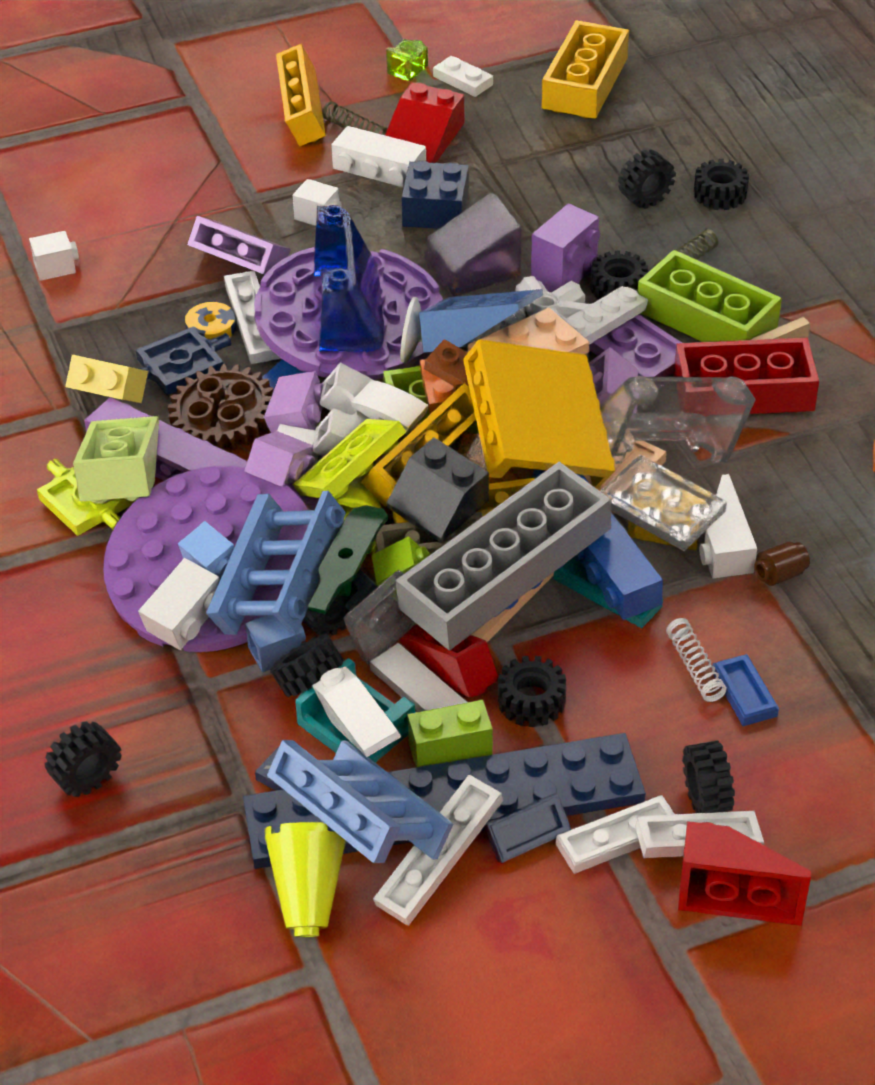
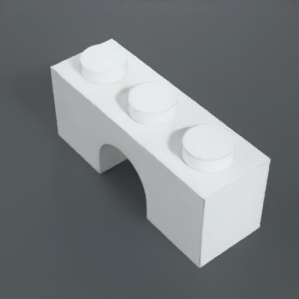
(336, 395)

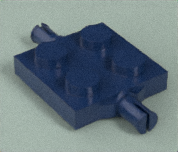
(180, 357)

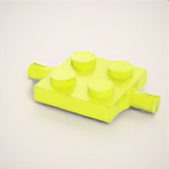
(63, 500)

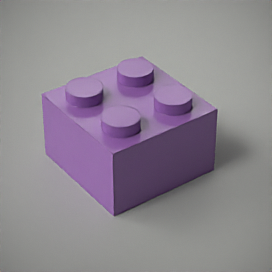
(565, 247)

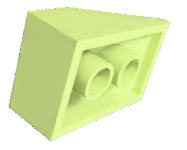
(117, 459)

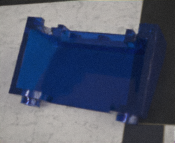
(350, 285)

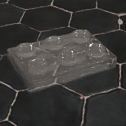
(663, 502)

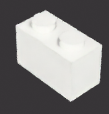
(180, 604)

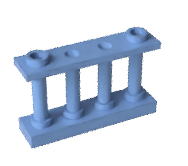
(252, 552)
(359, 800)

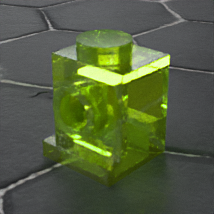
(408, 52)

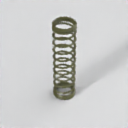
(335, 111)
(704, 242)

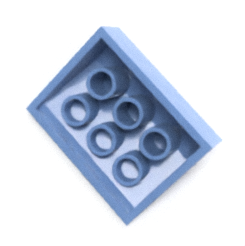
(467, 317)

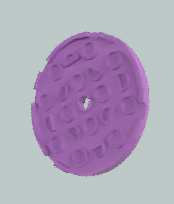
(290, 314)
(147, 536)

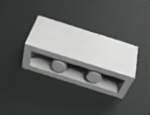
(375, 155)

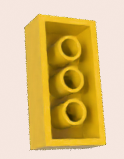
(585, 69)

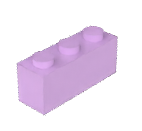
(236, 245)

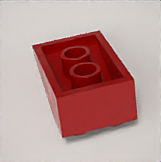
(428, 118)
(740, 877)

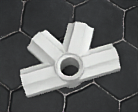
(563, 301)

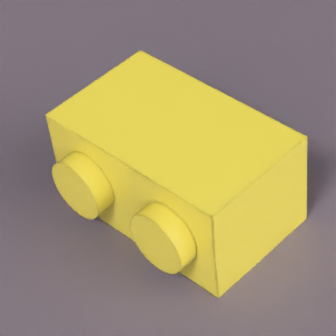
(106, 379)

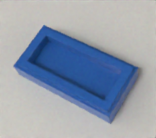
(746, 690)

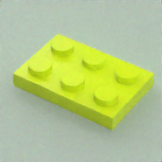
(350, 458)

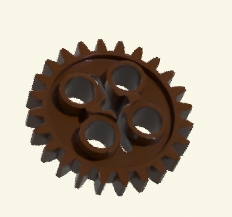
(222, 406)

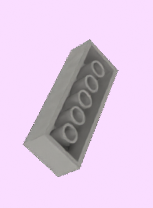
(503, 555)

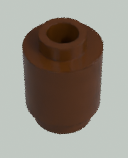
(781, 562)

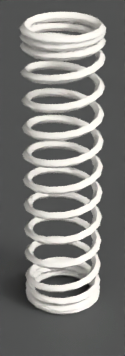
(683, 634)

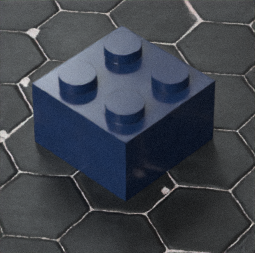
(434, 193)

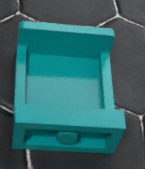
(314, 719)

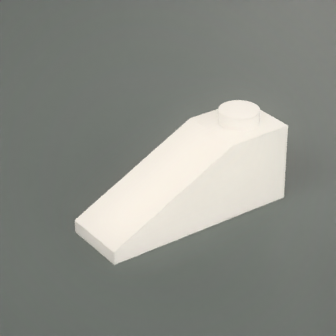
(729, 541)
(354, 711)

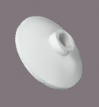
(411, 331)

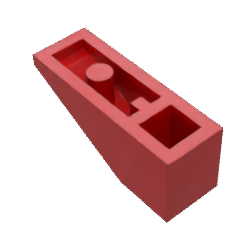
(464, 668)

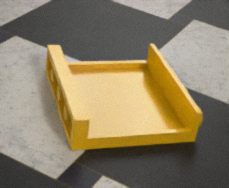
(537, 410)

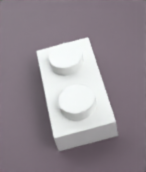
(463, 76)

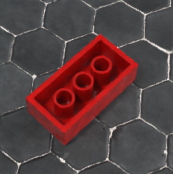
(774, 370)

